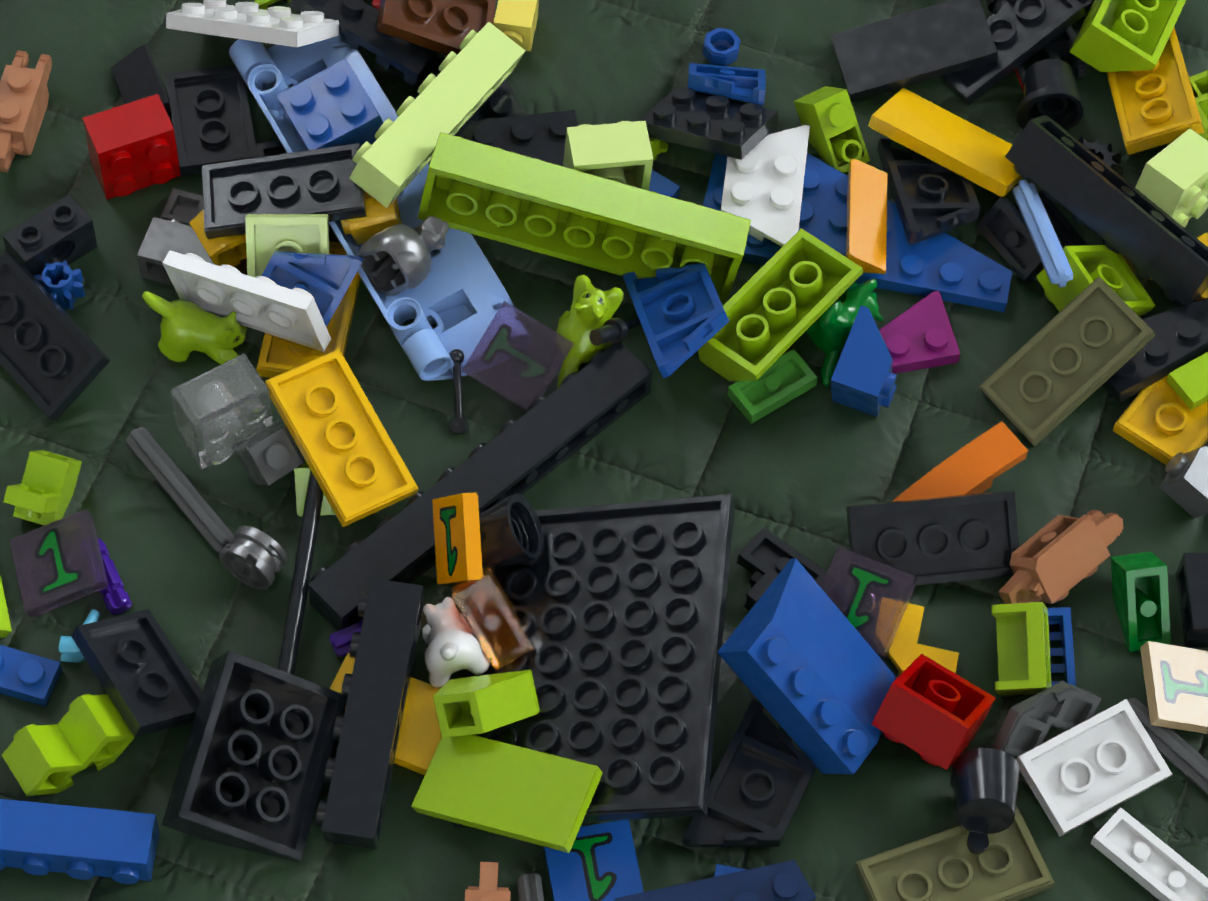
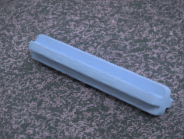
(1042, 233)

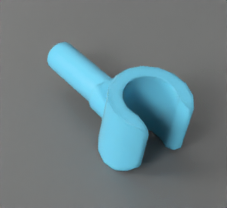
(68, 647)

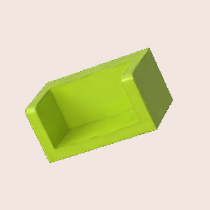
(1022, 648)

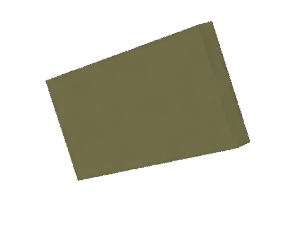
(1067, 361)
(947, 871)

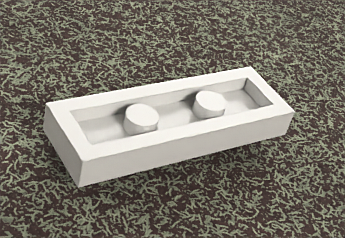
(1149, 860)

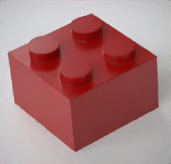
(132, 146)
(933, 711)

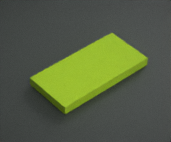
(508, 790)

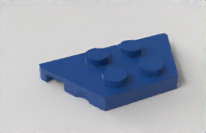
(676, 312)

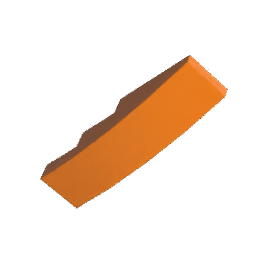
(971, 467)

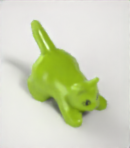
(588, 312)
(190, 328)

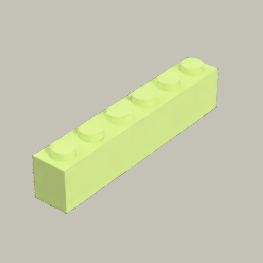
(442, 106)

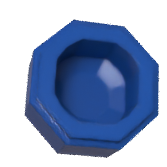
(721, 47)

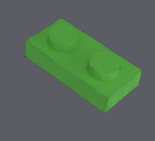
(776, 387)

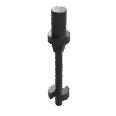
(613, 331)

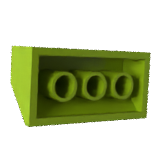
(1126, 33)
(778, 307)

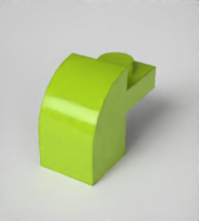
(45, 487)

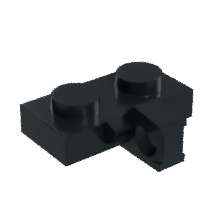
(766, 558)

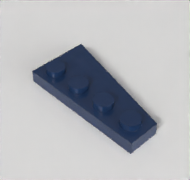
(766, 883)

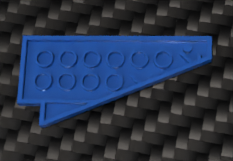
(914, 269)

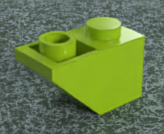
(832, 127)
(485, 702)

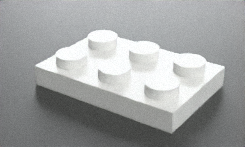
(1093, 767)

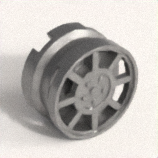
(252, 557)

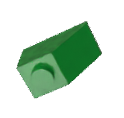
(1141, 598)

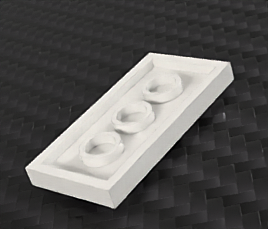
(253, 24)
(256, 300)

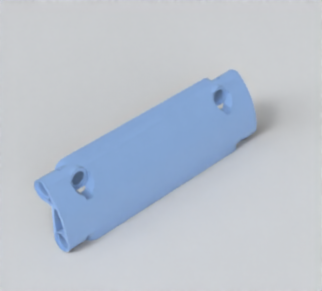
(461, 287)

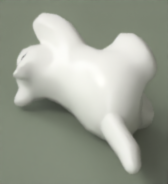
(450, 643)

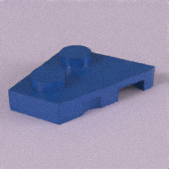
(319, 274)

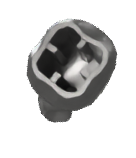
(401, 255)

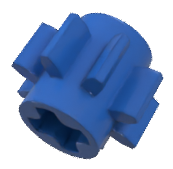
(62, 283)

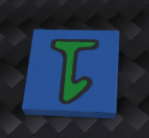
(598, 866)

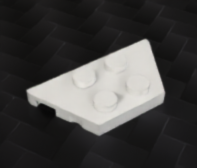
(769, 185)

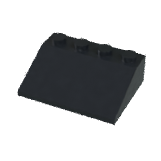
(254, 758)

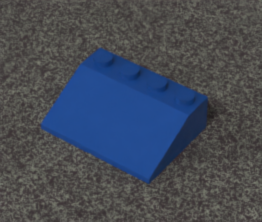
(811, 671)

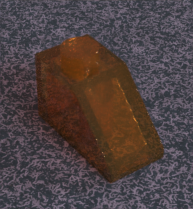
(492, 619)

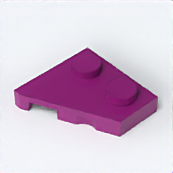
(921, 337)

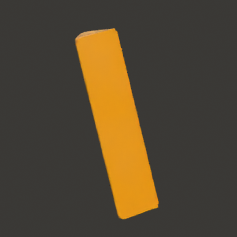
(867, 217)

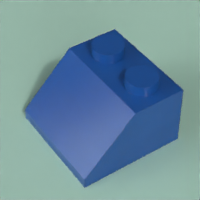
(864, 368)

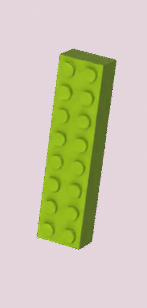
(577, 214)

